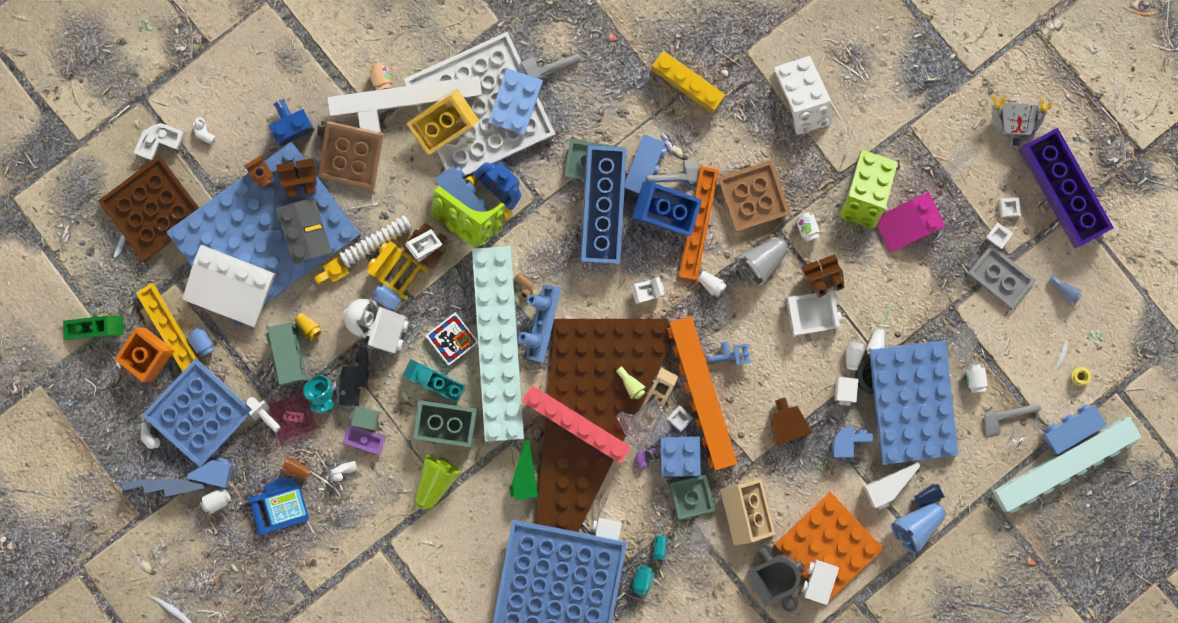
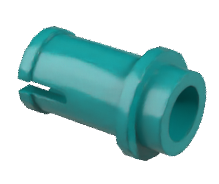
(660, 547)

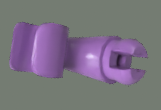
(640, 458)

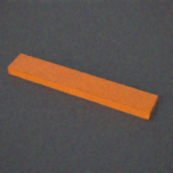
(695, 243)

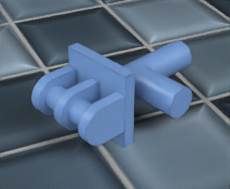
(727, 356)

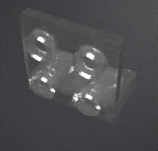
(645, 426)

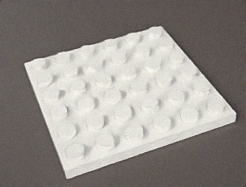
(483, 140)

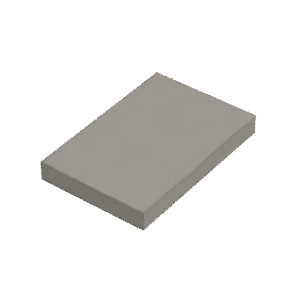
(1001, 277)

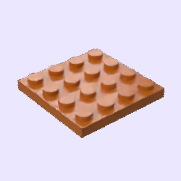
(833, 537)

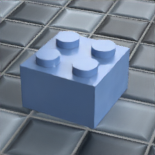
(680, 456)

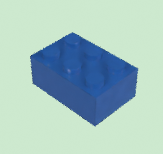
(666, 208)

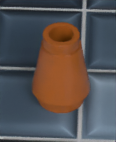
(294, 468)

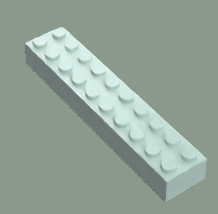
(498, 343)

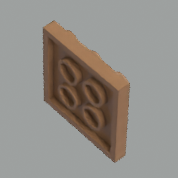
(350, 155)
(753, 196)

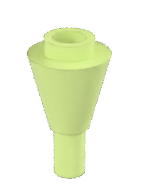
(634, 387)

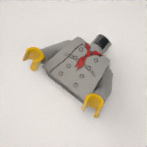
(1018, 120)

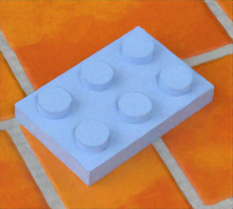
(515, 101)

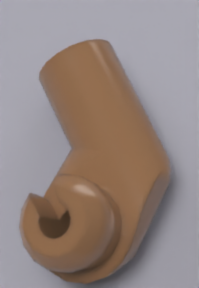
(526, 285)

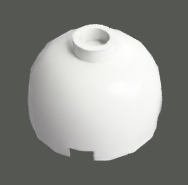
(360, 317)

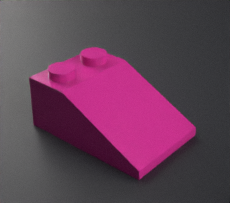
(910, 222)

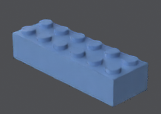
(603, 204)

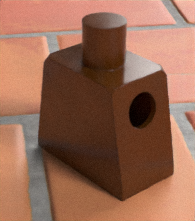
(788, 423)

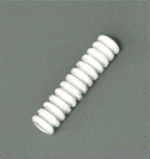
(375, 241)

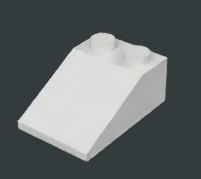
(388, 331)

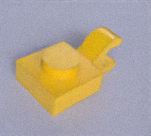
(333, 270)

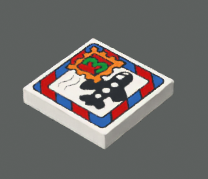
(452, 339)

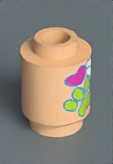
(380, 76)

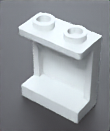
(813, 313)

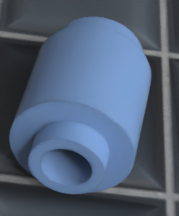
(387, 297)
(200, 342)

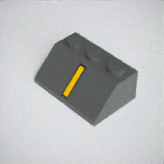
(303, 230)

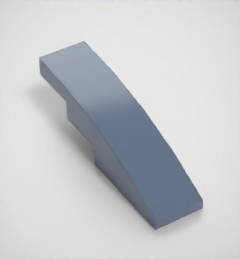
(170, 486)

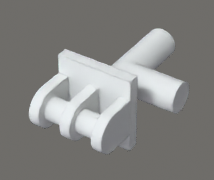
(259, 410)

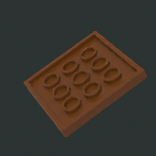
(149, 207)

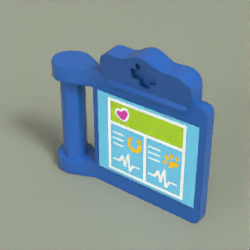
(282, 503)

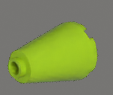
(435, 480)

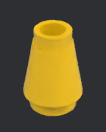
(308, 327)

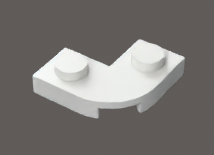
(156, 135)

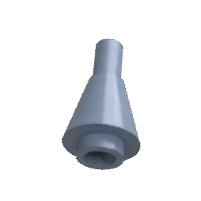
(1068, 291)

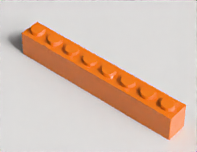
(702, 392)

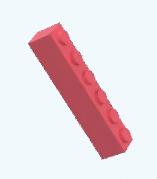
(576, 424)

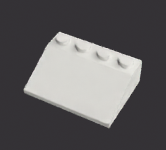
(228, 286)

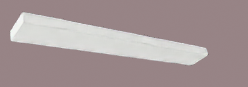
(402, 96)

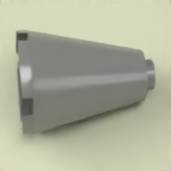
(761, 261)

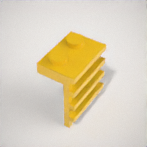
(386, 261)

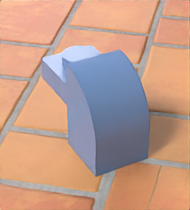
(843, 441)

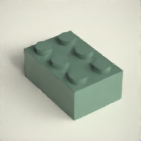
(286, 354)
(445, 423)

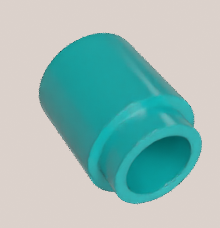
(643, 580)

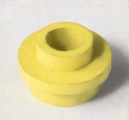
(1086, 376)

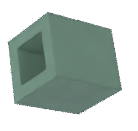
(364, 418)

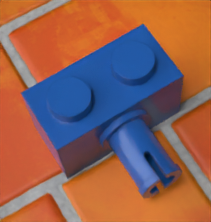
(290, 125)

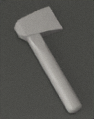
(532, 70)
(690, 175)
(991, 418)

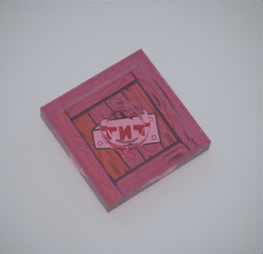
(293, 416)

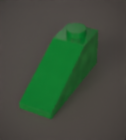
(93, 327)
(524, 478)

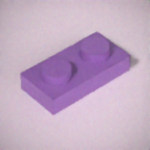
(364, 439)

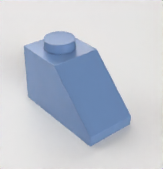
(214, 473)

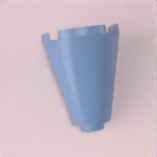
(918, 526)

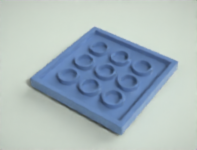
(197, 412)

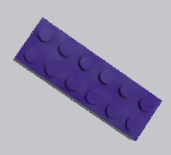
(1066, 188)

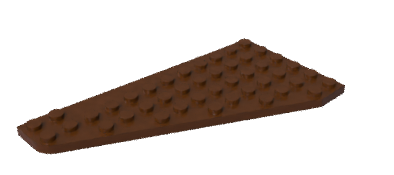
(586, 381)

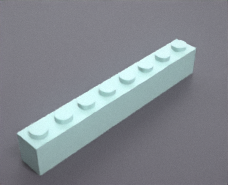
(1066, 464)

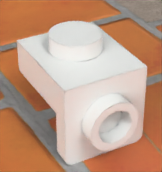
(647, 290)

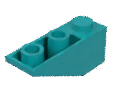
(433, 380)

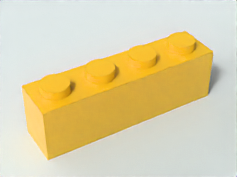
(687, 82)

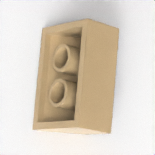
(747, 512)

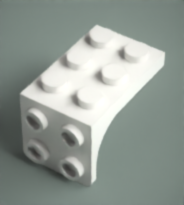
(805, 94)

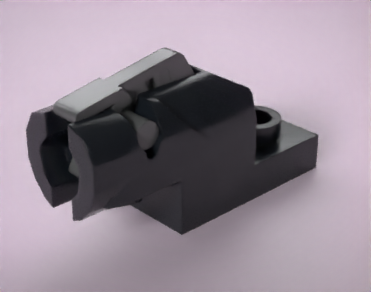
(352, 378)

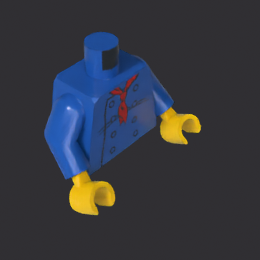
(500, 183)

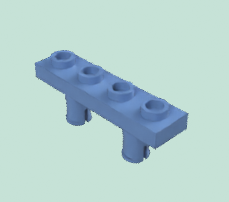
(543, 322)

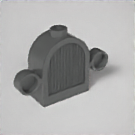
(776, 577)

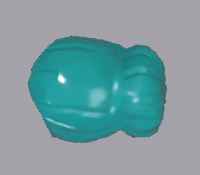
(319, 393)

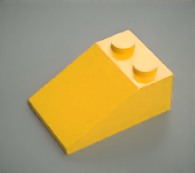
(442, 121)

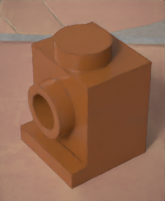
(259, 163)

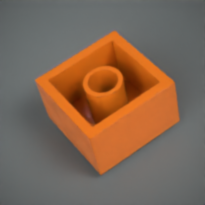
(144, 354)

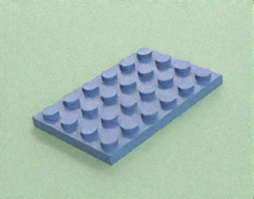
(913, 402)

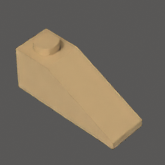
(661, 387)

